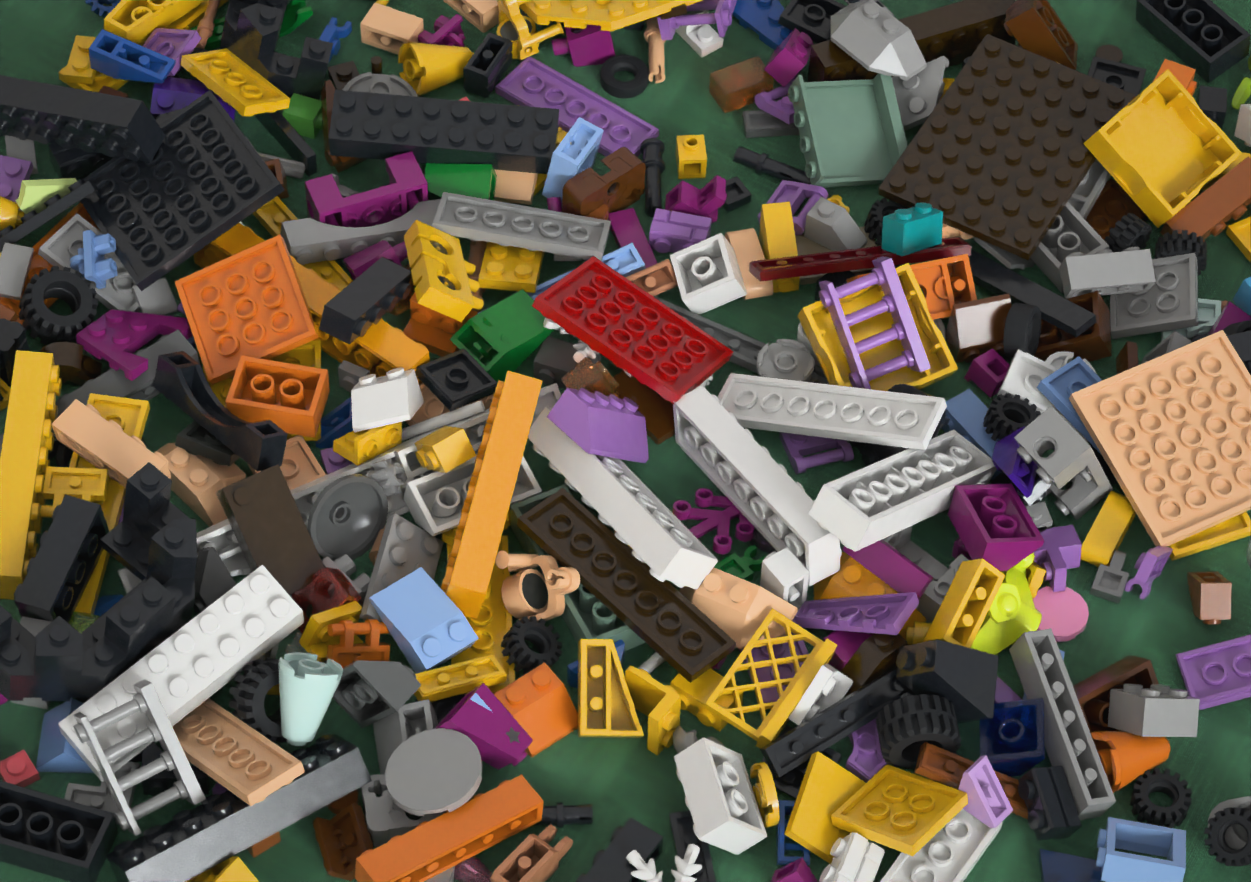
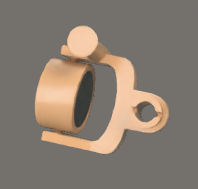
(529, 591)

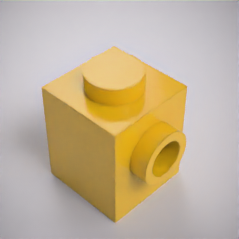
(691, 156)

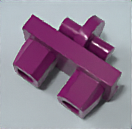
(446, 32)

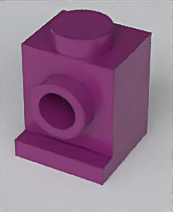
(988, 372)

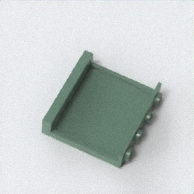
(848, 129)

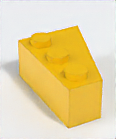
(603, 694)

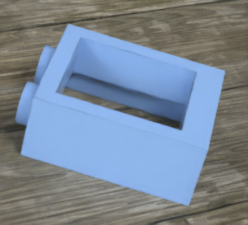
(574, 158)
(1145, 839)

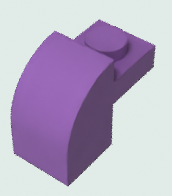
(1058, 553)

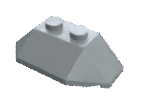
(876, 40)

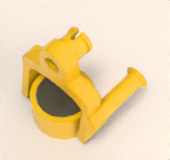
(522, 29)

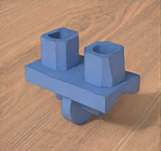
(92, 260)

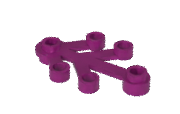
(714, 519)

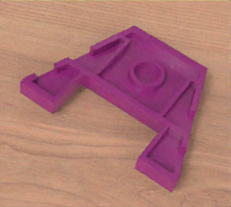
(122, 333)

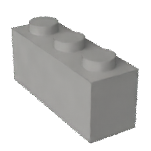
(1107, 272)

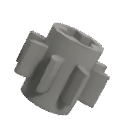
(388, 476)

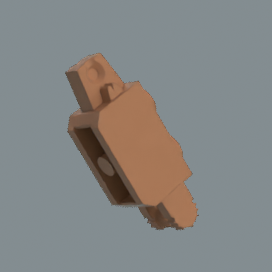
(533, 859)

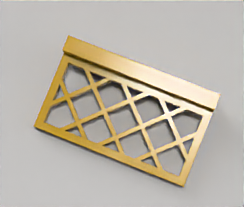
(790, 697)

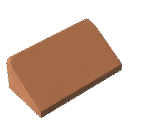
(655, 278)

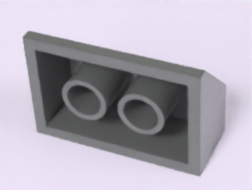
(374, 689)

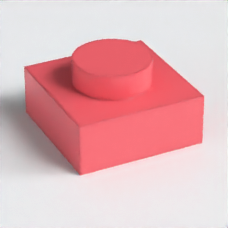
(19, 770)

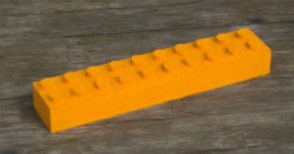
(380, 347)

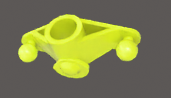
(1010, 612)

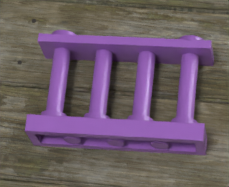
(721, 17)
(892, 302)

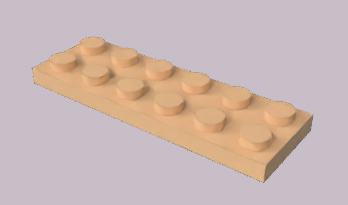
(235, 753)

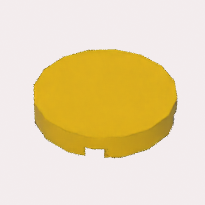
(765, 794)

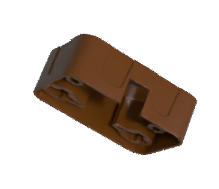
(616, 188)

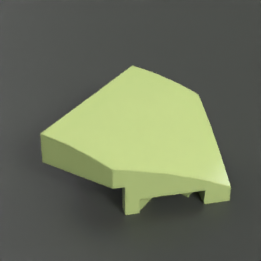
(36, 192)

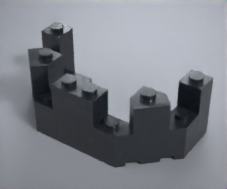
(252, 35)
(161, 551)

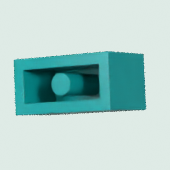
(912, 229)

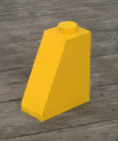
(778, 239)

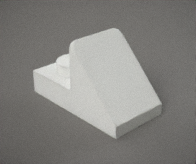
(701, 38)

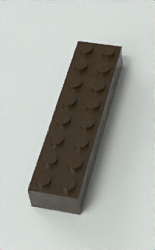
(943, 31)

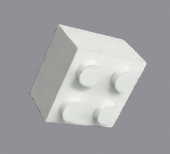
(708, 274)

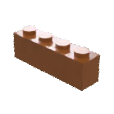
(1215, 205)

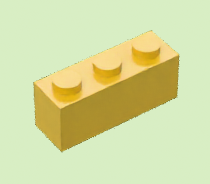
(966, 603)

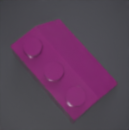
(994, 524)

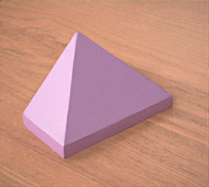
(984, 793)

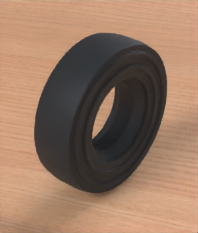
(624, 63)

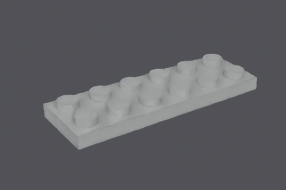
(522, 226)

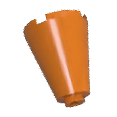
(1128, 755)

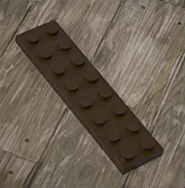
(625, 585)

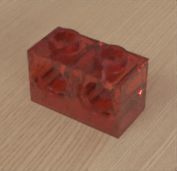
(317, 593)

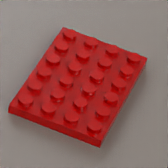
(633, 329)

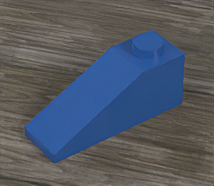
(128, 60)

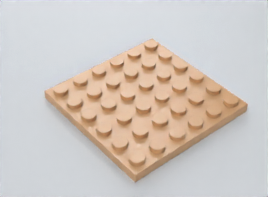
(1177, 436)

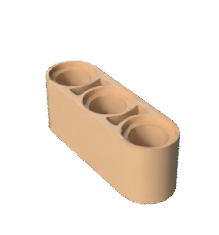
(749, 249)

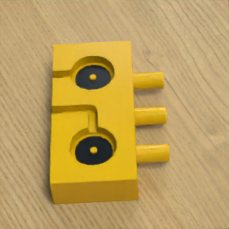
(441, 272)

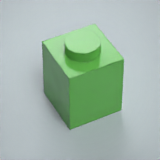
(304, 115)

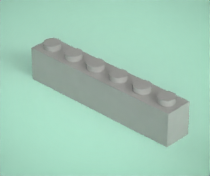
(1065, 727)

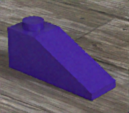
(1010, 462)

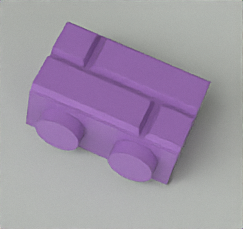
(677, 230)

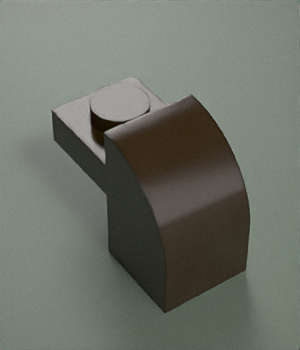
(72, 363)

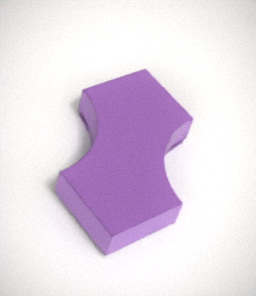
(866, 754)

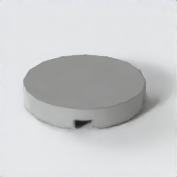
(785, 360)

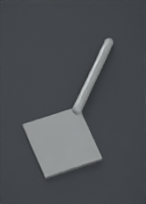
(156, 298)

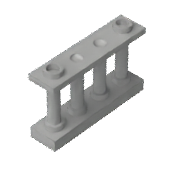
(171, 759)

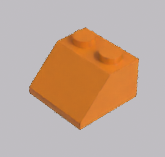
(540, 707)

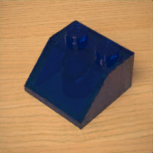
(1014, 736)

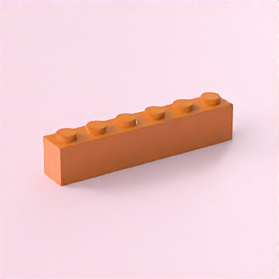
(453, 835)

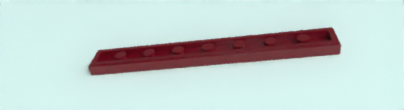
(850, 260)

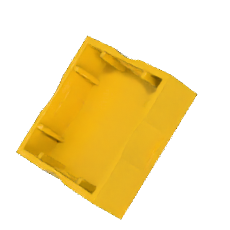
(1162, 148)
(830, 354)

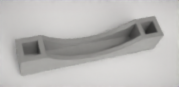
(317, 241)

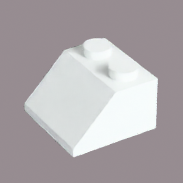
(385, 399)

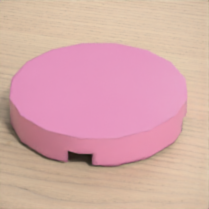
(1062, 612)

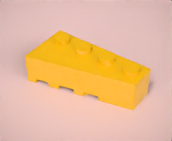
(139, 18)

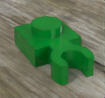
(743, 566)

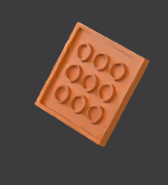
(246, 308)

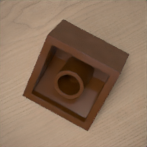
(977, 327)

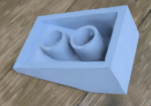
(423, 621)

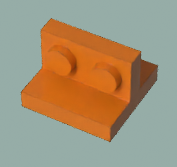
(433, 328)

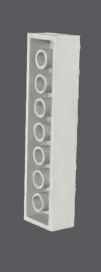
(754, 482)
(899, 490)
(626, 506)
(194, 661)

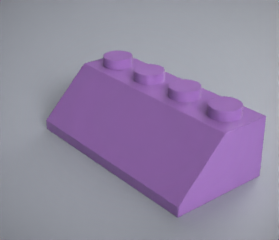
(602, 424)

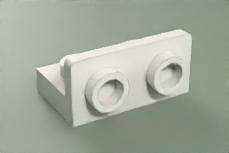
(825, 690)

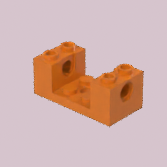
(943, 283)

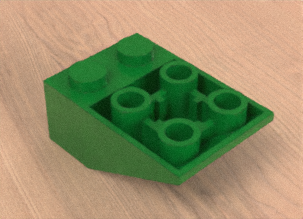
(503, 334)

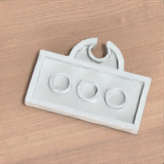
(1027, 372)

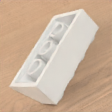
(439, 497)

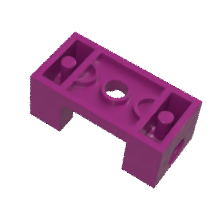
(389, 201)

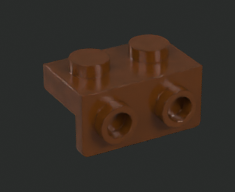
(343, 841)

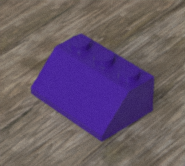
(179, 93)

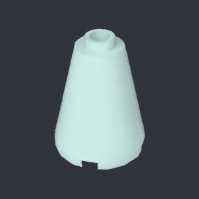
(305, 694)

